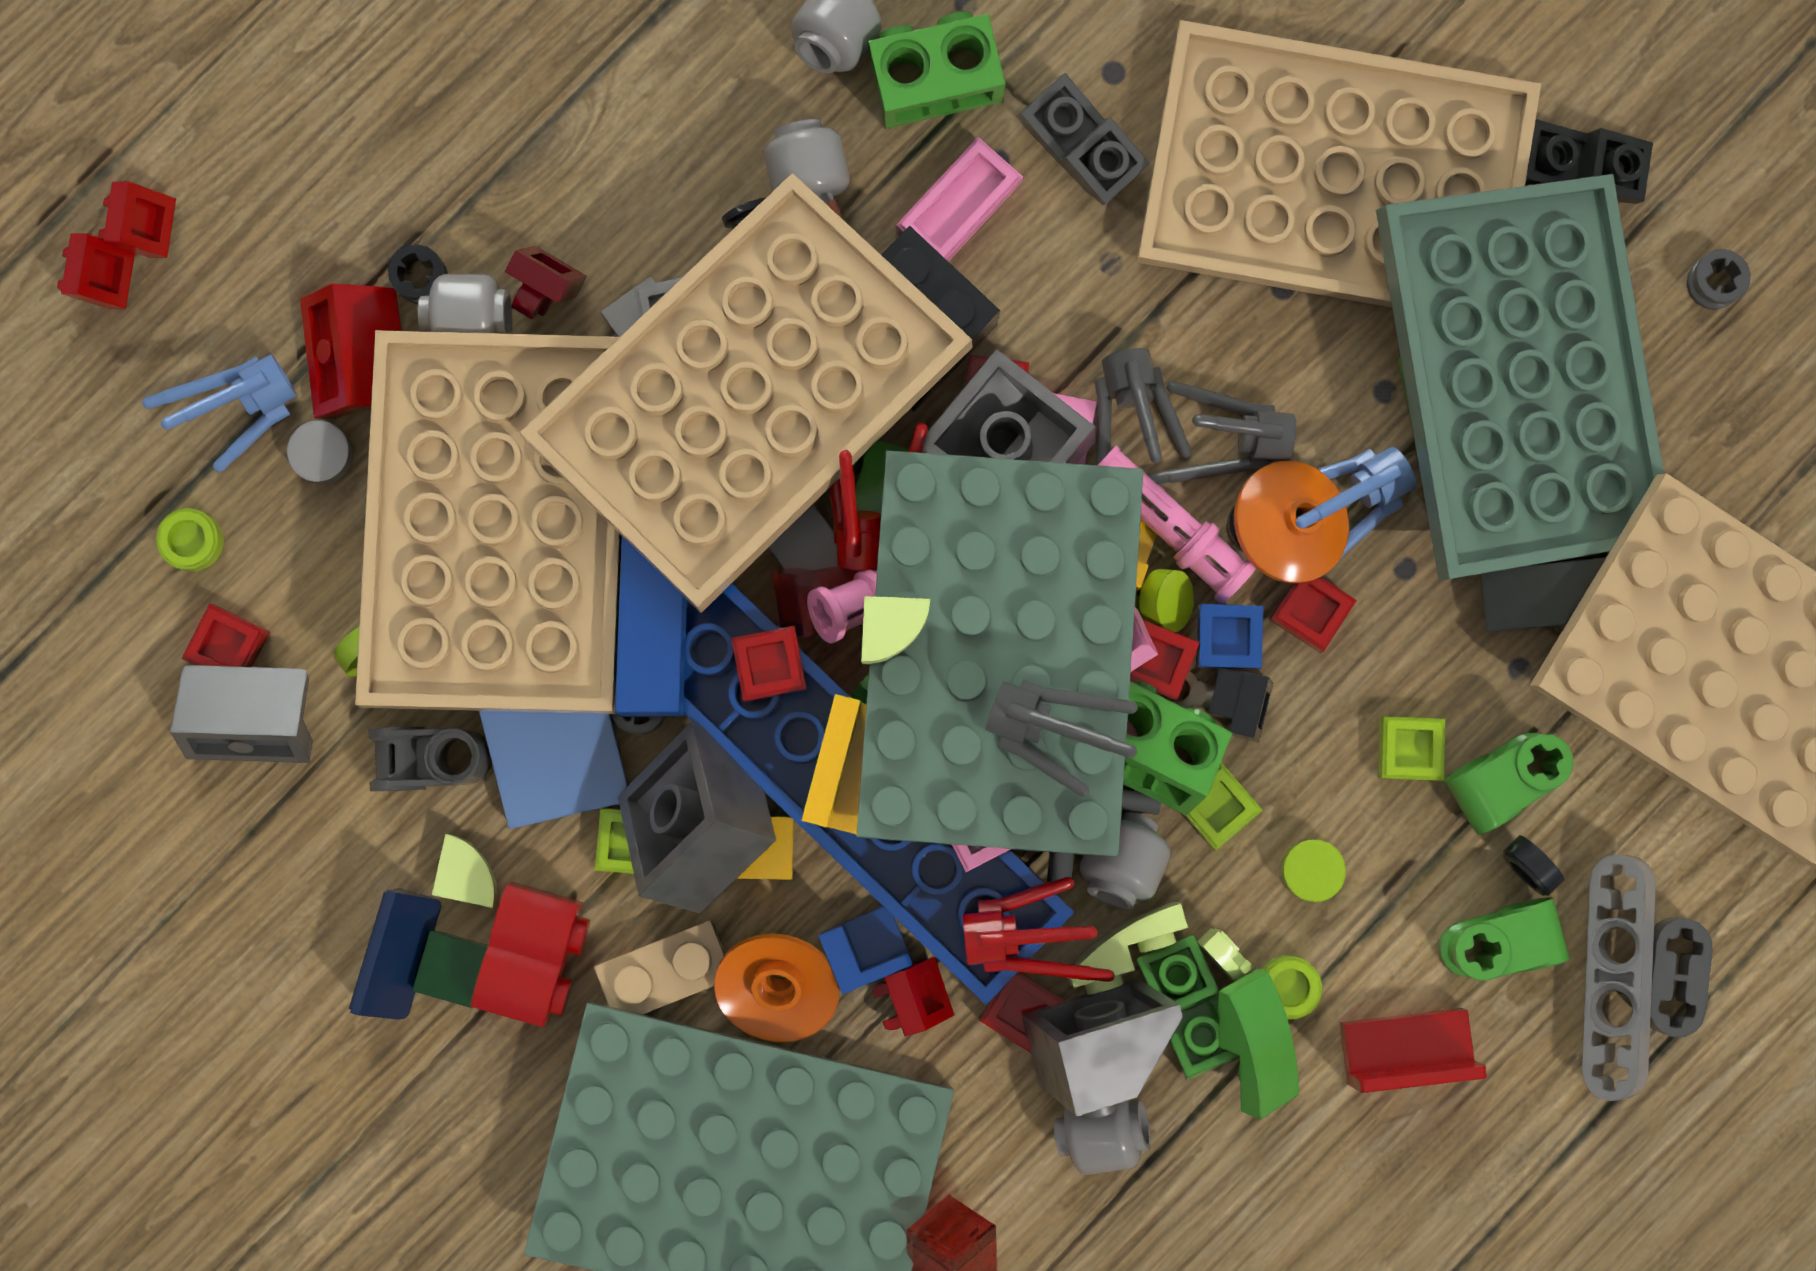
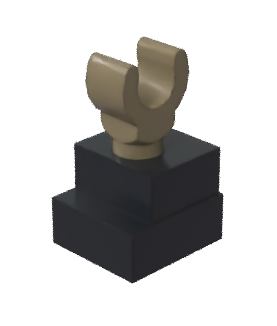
(1234, 698)

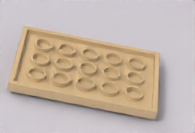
(1292, 146)
(745, 389)
(477, 556)
(1702, 661)

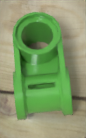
(1499, 783)
(1513, 940)

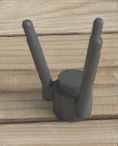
(1135, 384)
(1261, 433)
(1021, 716)

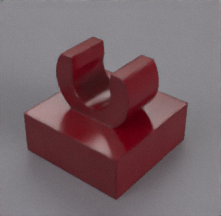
(543, 281)

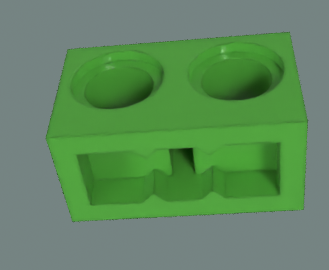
(942, 86)
(1156, 767)

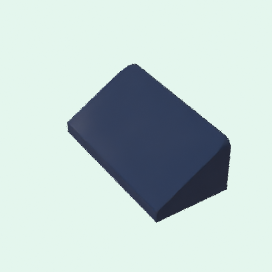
(394, 954)

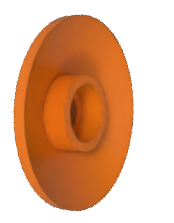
(1268, 522)
(772, 1006)

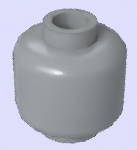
(835, 33)
(811, 155)
(465, 305)
(1135, 872)
(1104, 1142)

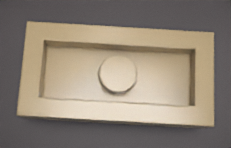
(662, 970)

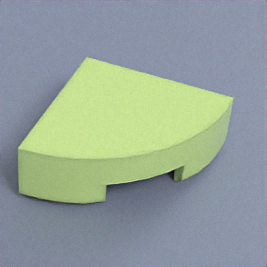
(891, 625)
(464, 874)
(1225, 954)

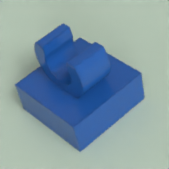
(1229, 636)

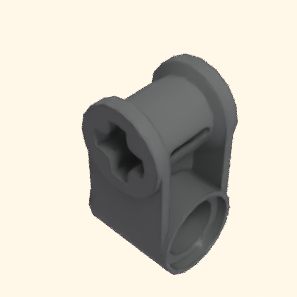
(418, 758)

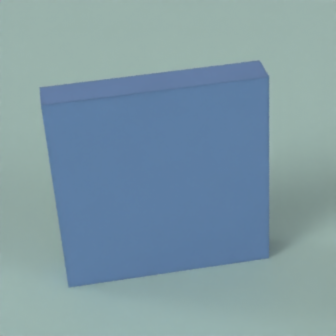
(553, 763)

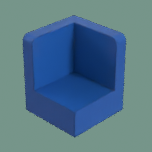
(865, 949)

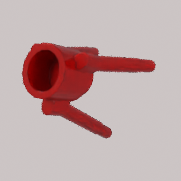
(859, 531)
(994, 936)

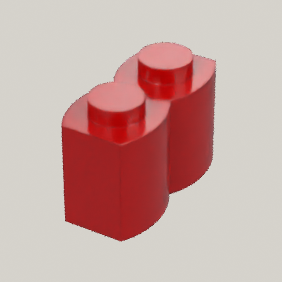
(529, 955)

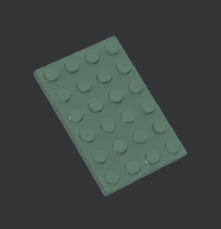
(1521, 371)
(1024, 583)
(731, 1155)

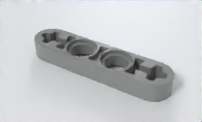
(1631, 978)

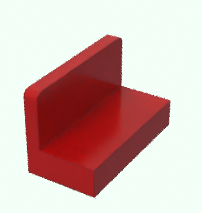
(341, 344)
(1409, 1051)

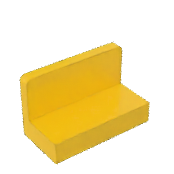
(837, 775)

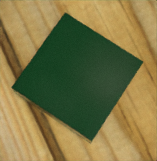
(450, 968)

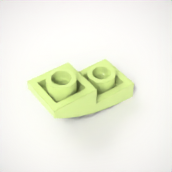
(1149, 930)

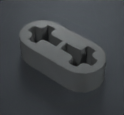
(1691, 978)

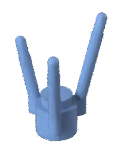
(257, 385)
(1378, 481)

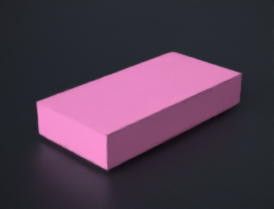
(962, 199)

